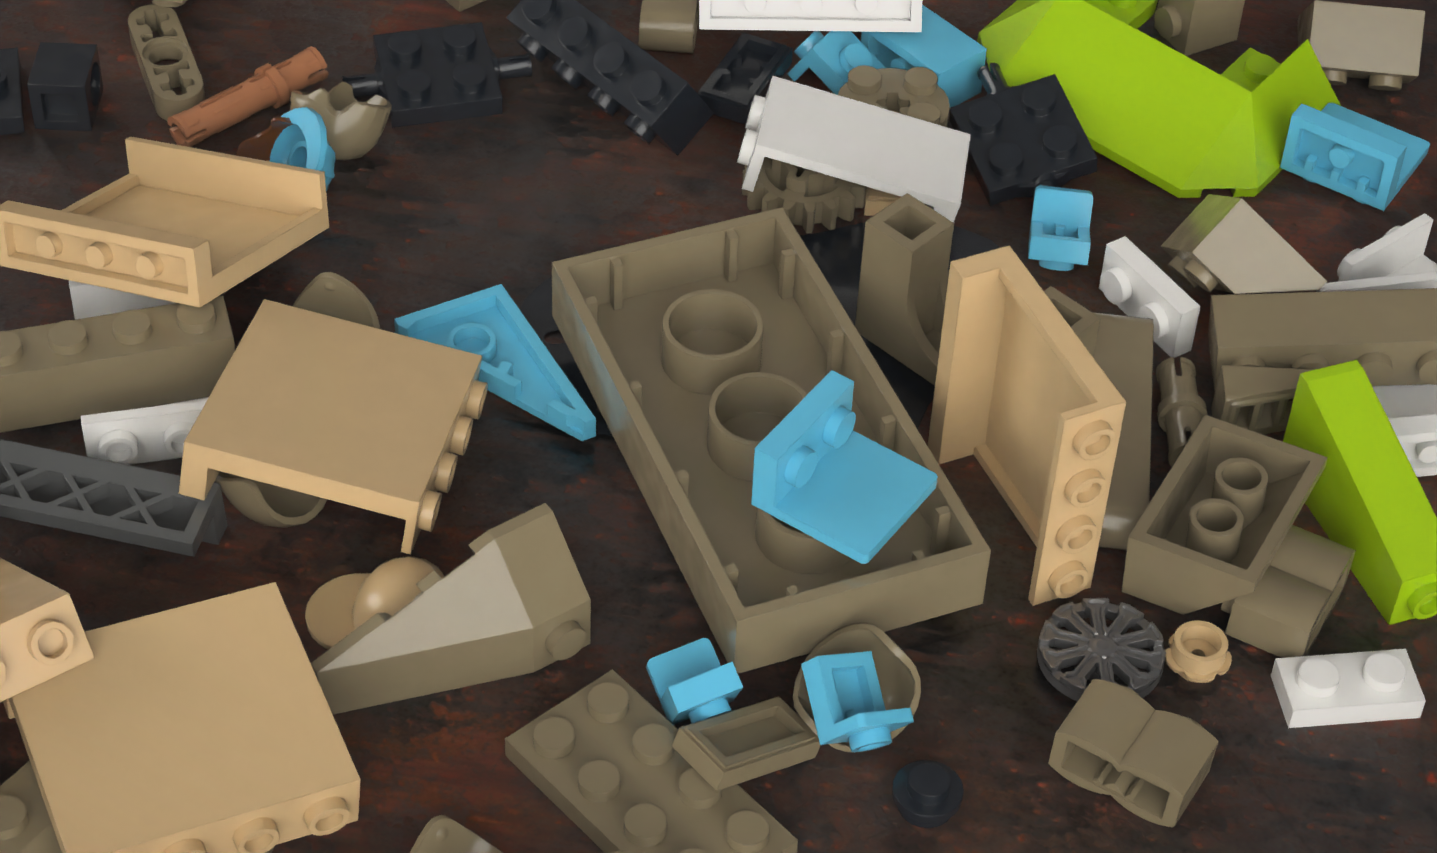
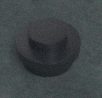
(927, 793)

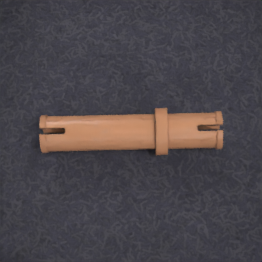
(266, 88)

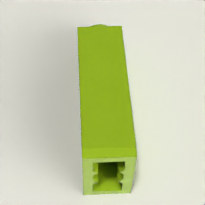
(1367, 490)

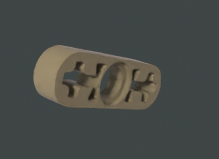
(170, 46)

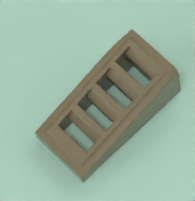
(1255, 397)

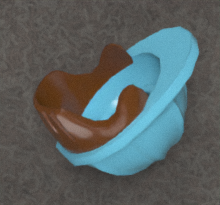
(294, 140)

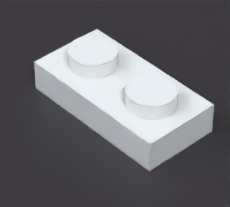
(1147, 292)
(1347, 688)

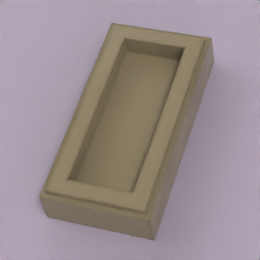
(746, 743)

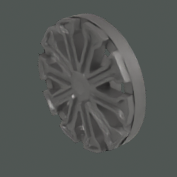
(1098, 649)

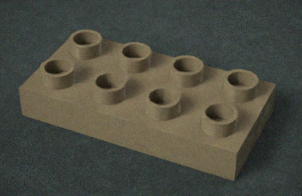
(693, 362)

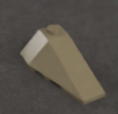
(483, 622)

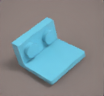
(1351, 153)
(834, 479)

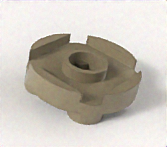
(907, 91)

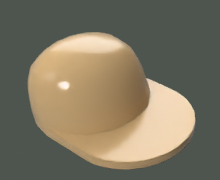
(354, 598)

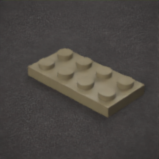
(621, 781)

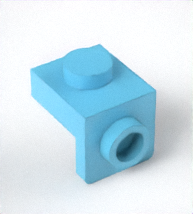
(832, 57)
(1060, 227)
(693, 682)
(850, 702)

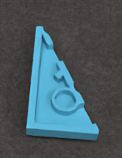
(512, 355)

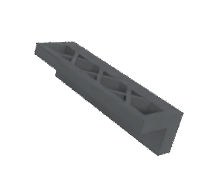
(106, 499)

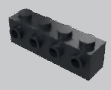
(614, 70)

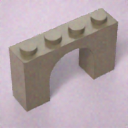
(907, 286)

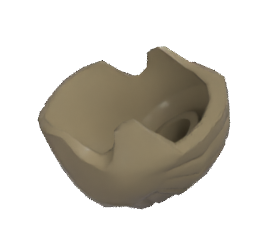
(350, 124)

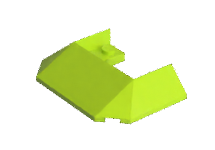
(1154, 104)

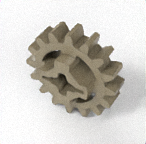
(804, 194)

